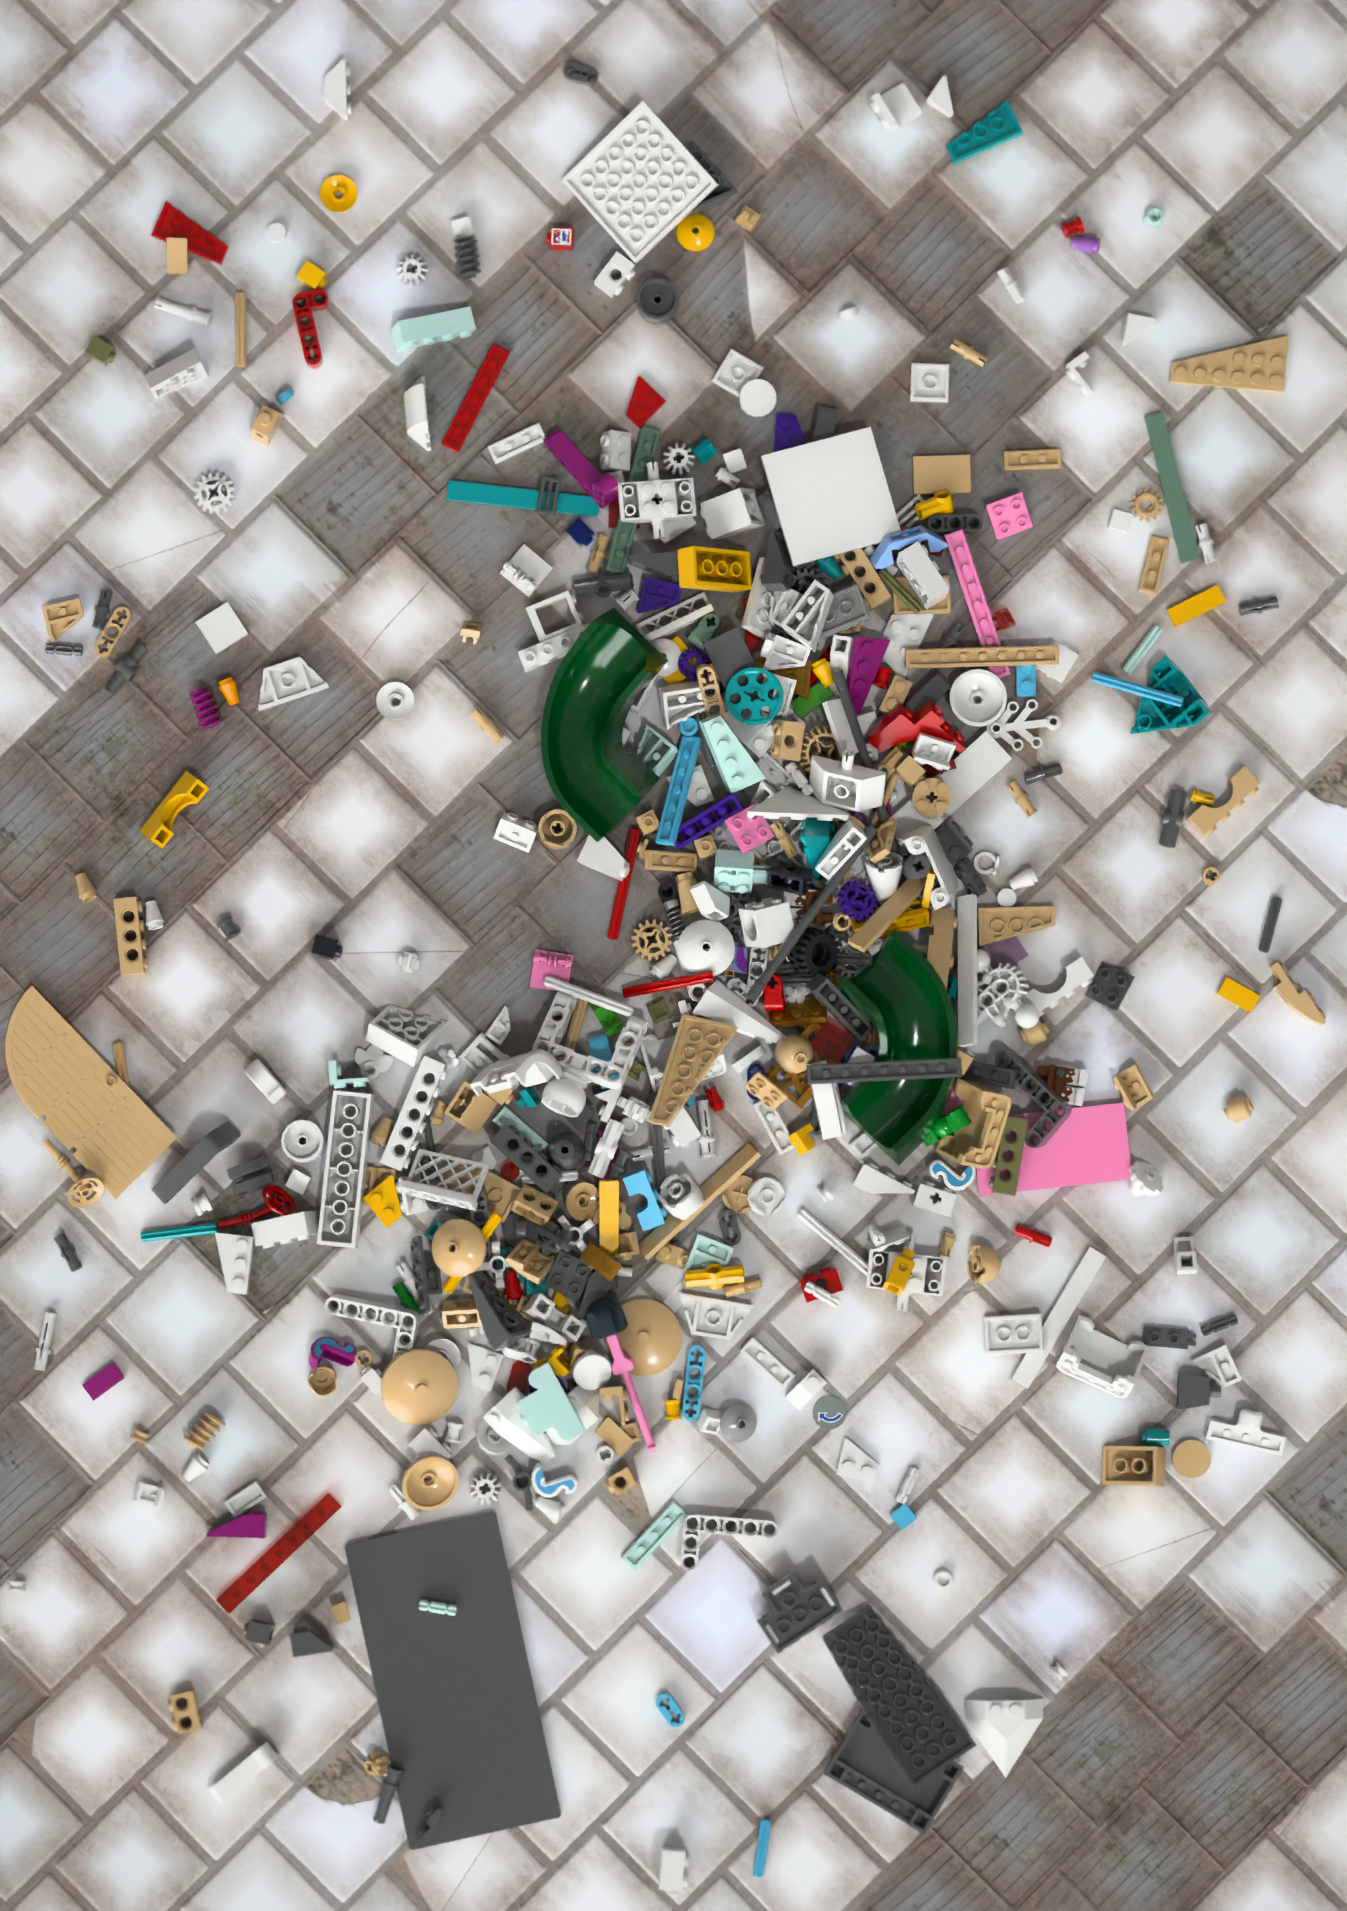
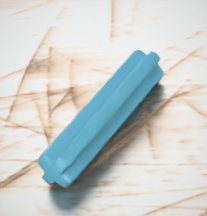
(762, 1847)

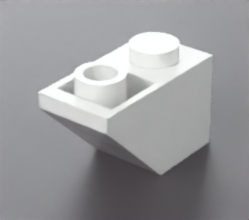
(710, 901)
(427, 1445)

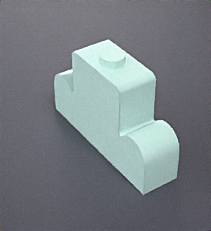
(549, 1406)

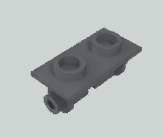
(965, 872)

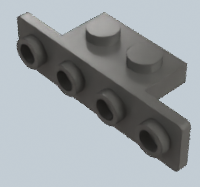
(427, 1275)

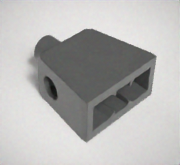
(1194, 1390)

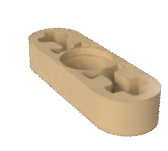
(101, 641)

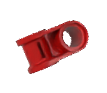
(774, 997)

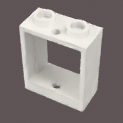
(531, 610)

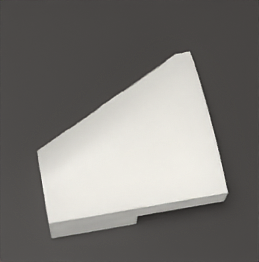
(545, 1334)

